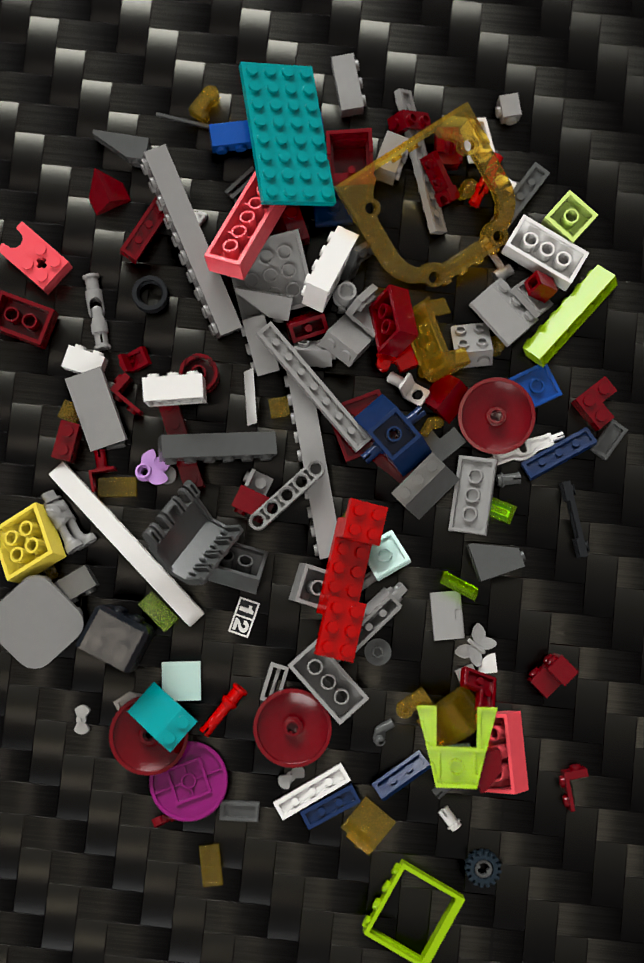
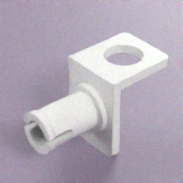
(408, 387)

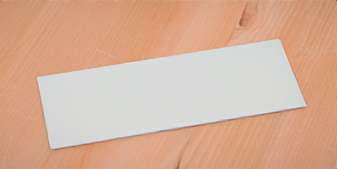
(250, 397)

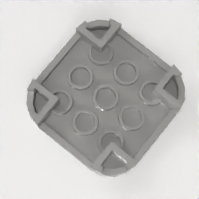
(38, 621)

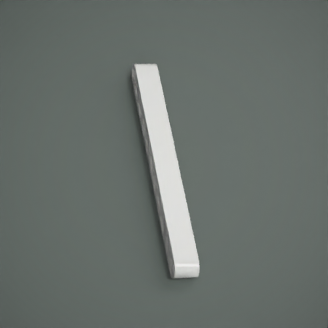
(126, 544)

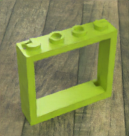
(441, 928)

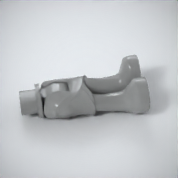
(61, 515)

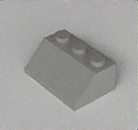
(503, 312)

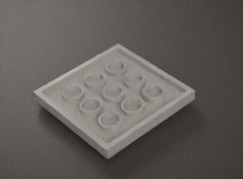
(277, 269)

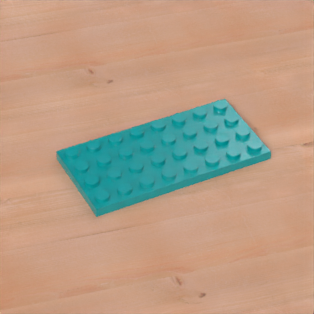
(286, 135)

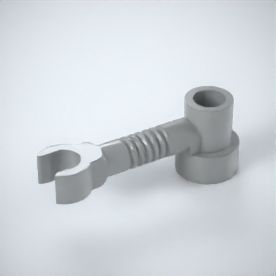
(502, 271)

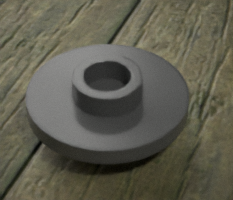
(377, 651)

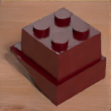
(348, 152)

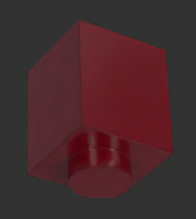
(540, 286)

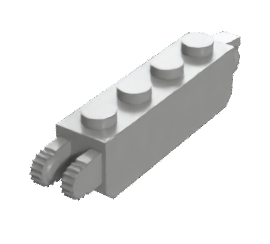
(380, 611)

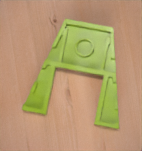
(455, 764)

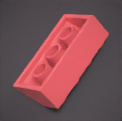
(508, 737)

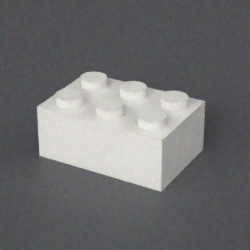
(174, 389)

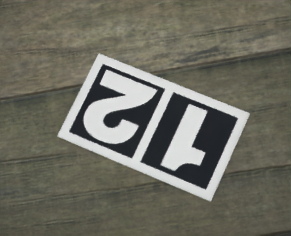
(244, 617)

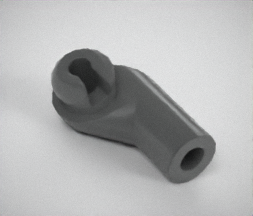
(380, 732)

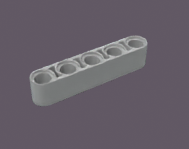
(291, 486)

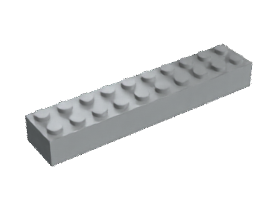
(190, 241)

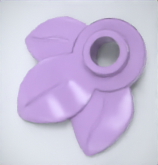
(156, 469)

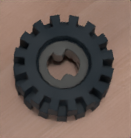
(473, 864)

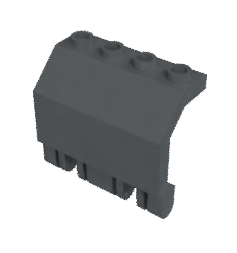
(190, 538)

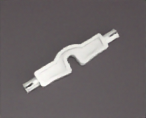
(532, 446)

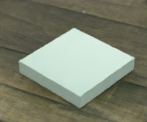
(387, 557)
(182, 680)

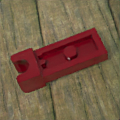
(444, 189)

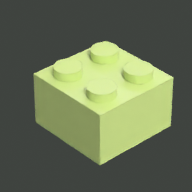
(569, 217)

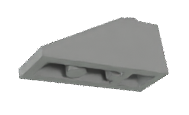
(270, 303)

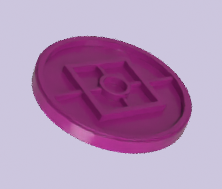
(192, 785)

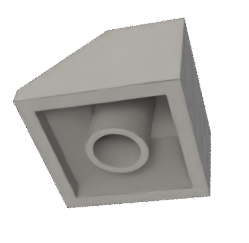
(307, 585)

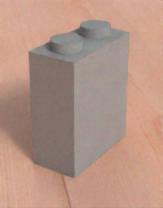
(346, 340)

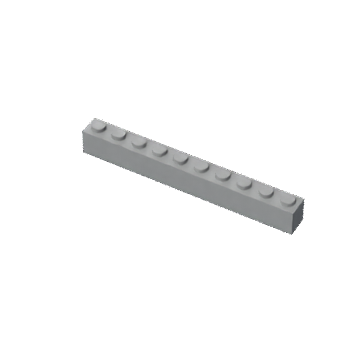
(311, 448)

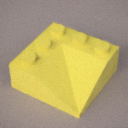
(29, 543)

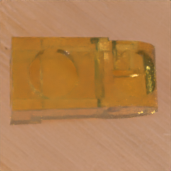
(203, 103)
(409, 704)

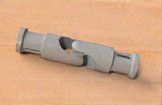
(99, 326)

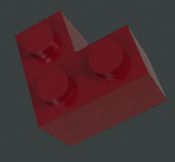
(591, 404)
(552, 674)

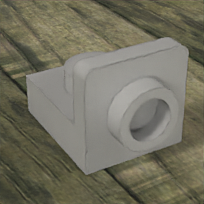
(258, 481)

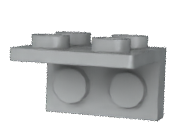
(359, 309)

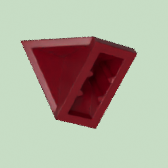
(106, 192)

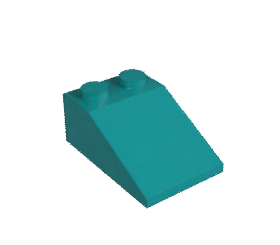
(162, 716)

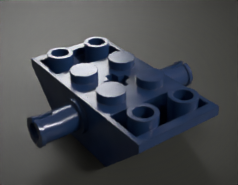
(409, 446)

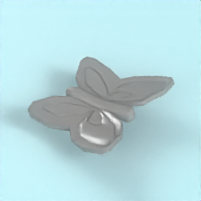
(478, 646)

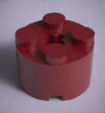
(203, 363)

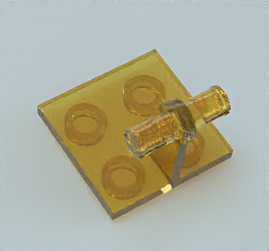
(367, 826)

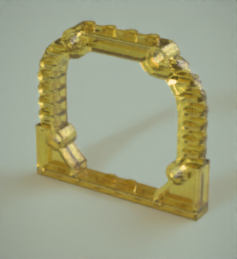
(358, 190)

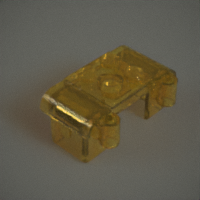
(430, 345)

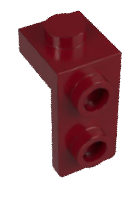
(408, 120)
(120, 384)
(573, 772)

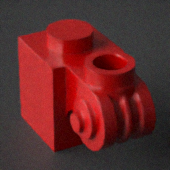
(404, 362)

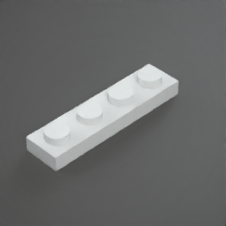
(311, 791)

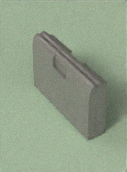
(447, 615)

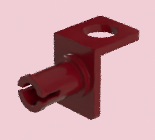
(101, 467)

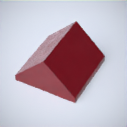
(446, 397)

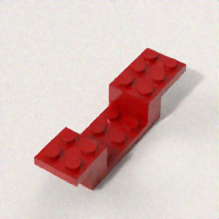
(345, 577)

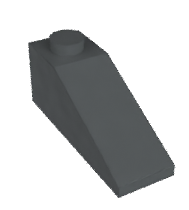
(125, 146)

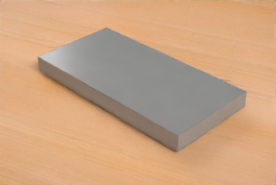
(96, 408)
(473, 495)

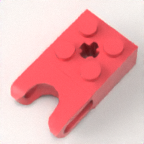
(32, 255)

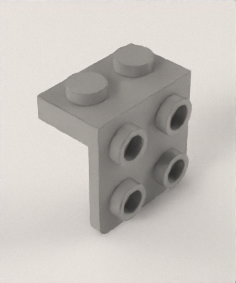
(476, 341)

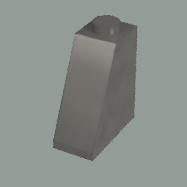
(494, 560)

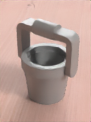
(344, 295)

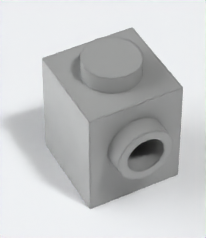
(508, 109)

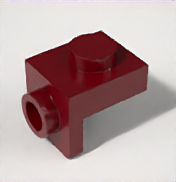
(134, 360)

